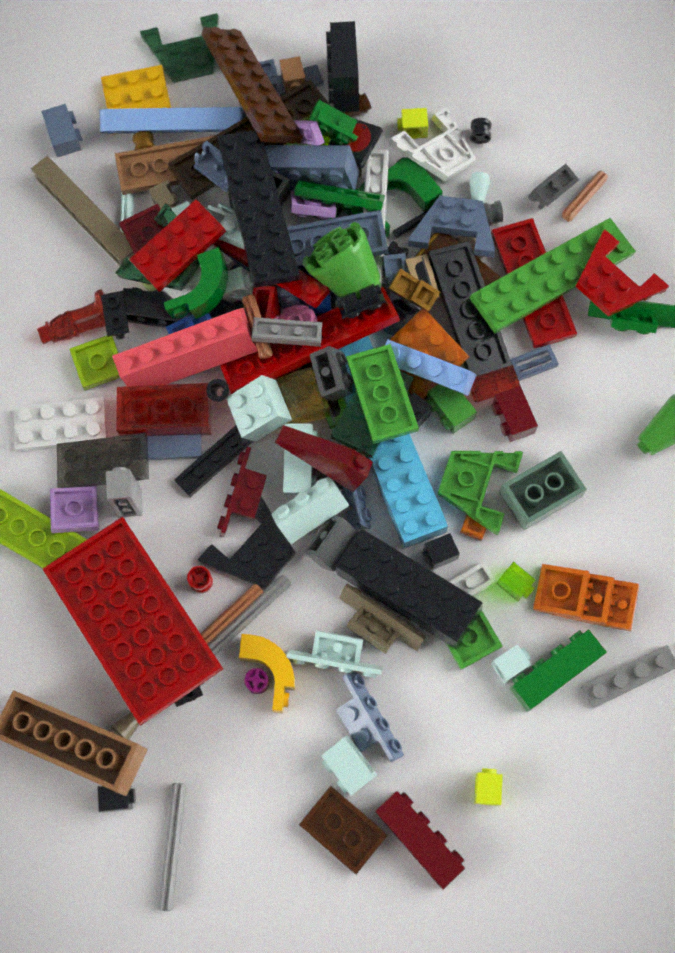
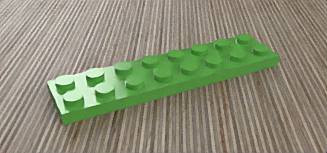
(544, 278)

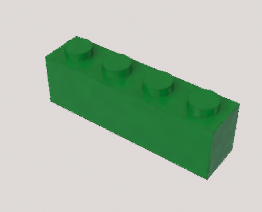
(558, 670)

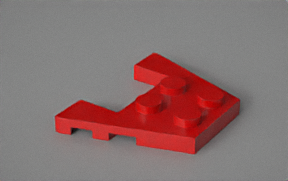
(611, 287)

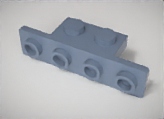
(365, 720)

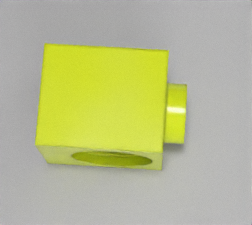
(414, 122)
(488, 787)

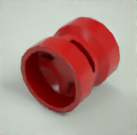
(196, 577)

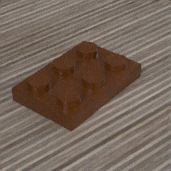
(343, 830)

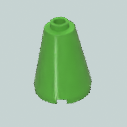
(660, 431)

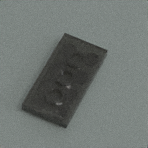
(87, 461)

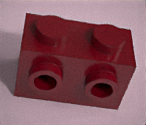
(514, 414)

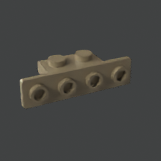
(378, 624)

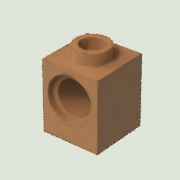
(292, 73)

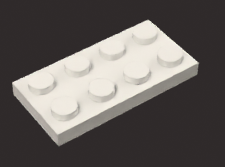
(59, 422)

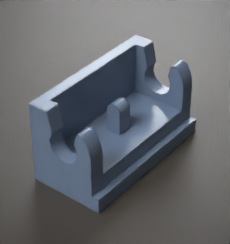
(211, 165)

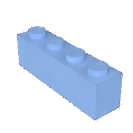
(432, 368)

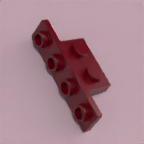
(245, 495)

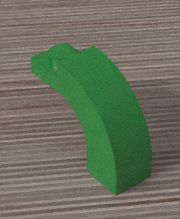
(207, 292)

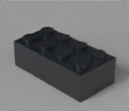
(342, 66)

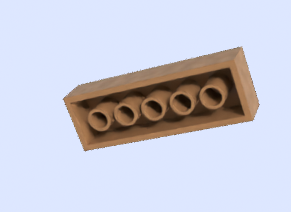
(70, 742)

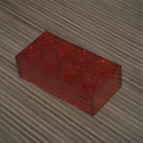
(163, 410)

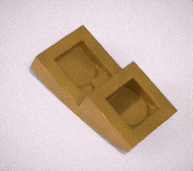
(413, 290)

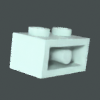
(348, 765)

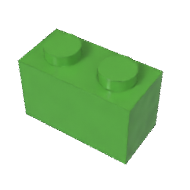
(452, 407)

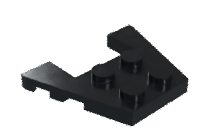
(259, 557)

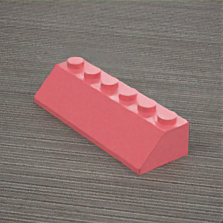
(187, 351)

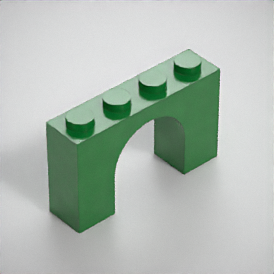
(411, 179)

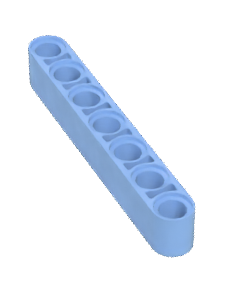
(169, 119)

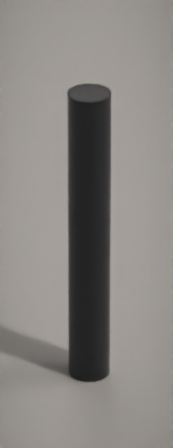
(409, 225)

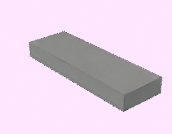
(286, 331)

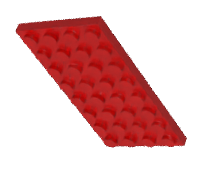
(132, 620)

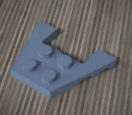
(458, 218)

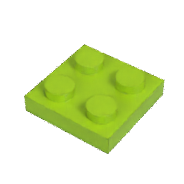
(95, 362)

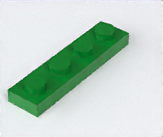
(332, 194)

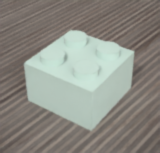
(258, 408)

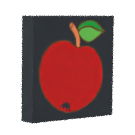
(367, 138)

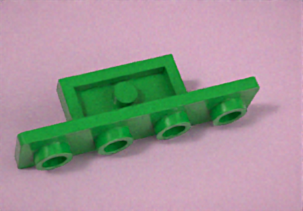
(641, 317)

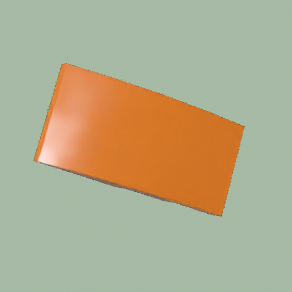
(586, 597)

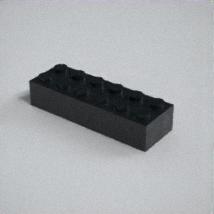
(409, 588)

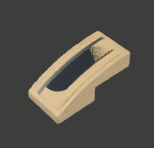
(421, 269)

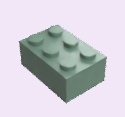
(542, 490)

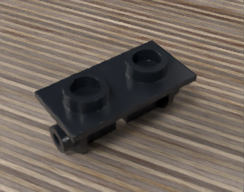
(368, 300)
(115, 314)

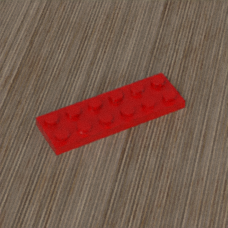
(517, 246)

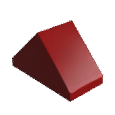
(267, 301)

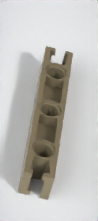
(82, 210)

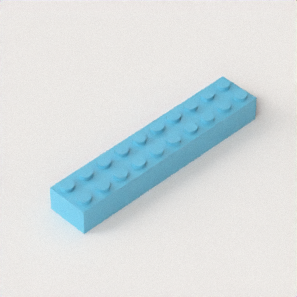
(403, 480)

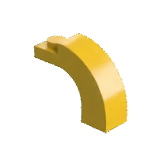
(263, 651)

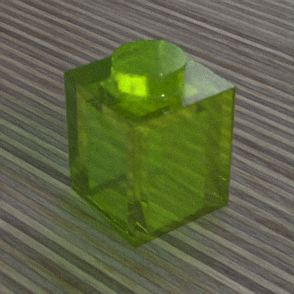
(516, 582)

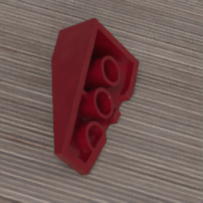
(328, 457)

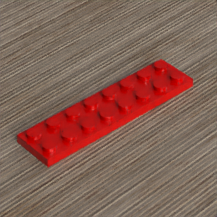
(287, 357)

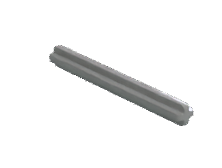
(249, 614)
(172, 847)

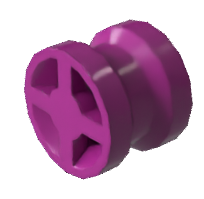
(254, 678)

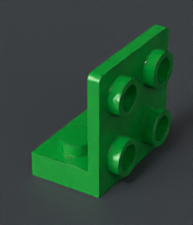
(334, 124)

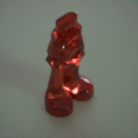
(65, 326)

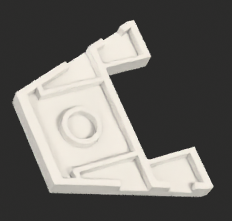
(441, 156)

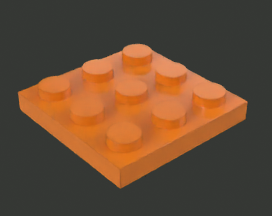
(429, 337)

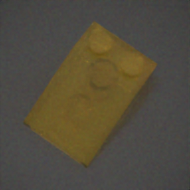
(303, 396)

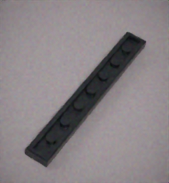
(213, 460)

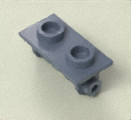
(359, 514)

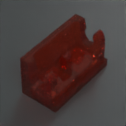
(494, 382)

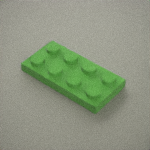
(382, 393)

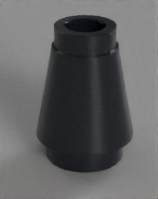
(212, 388)

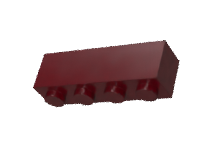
(420, 840)

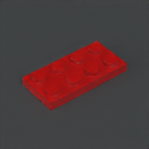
(177, 245)

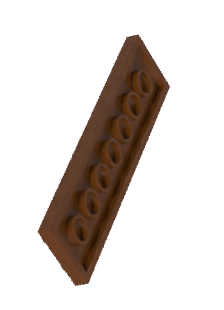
(251, 86)

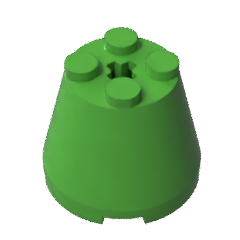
(343, 261)

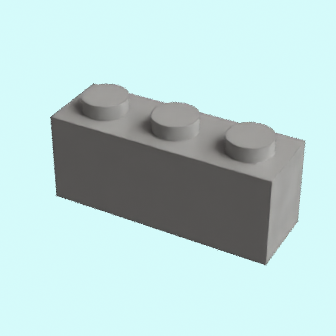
(123, 492)

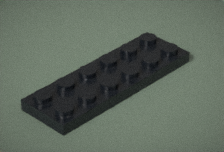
(457, 279)

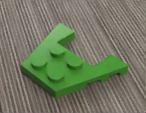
(467, 481)

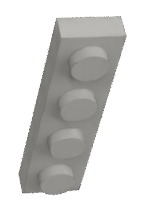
(629, 676)

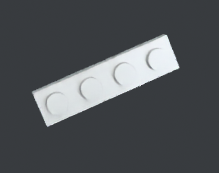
(472, 581)

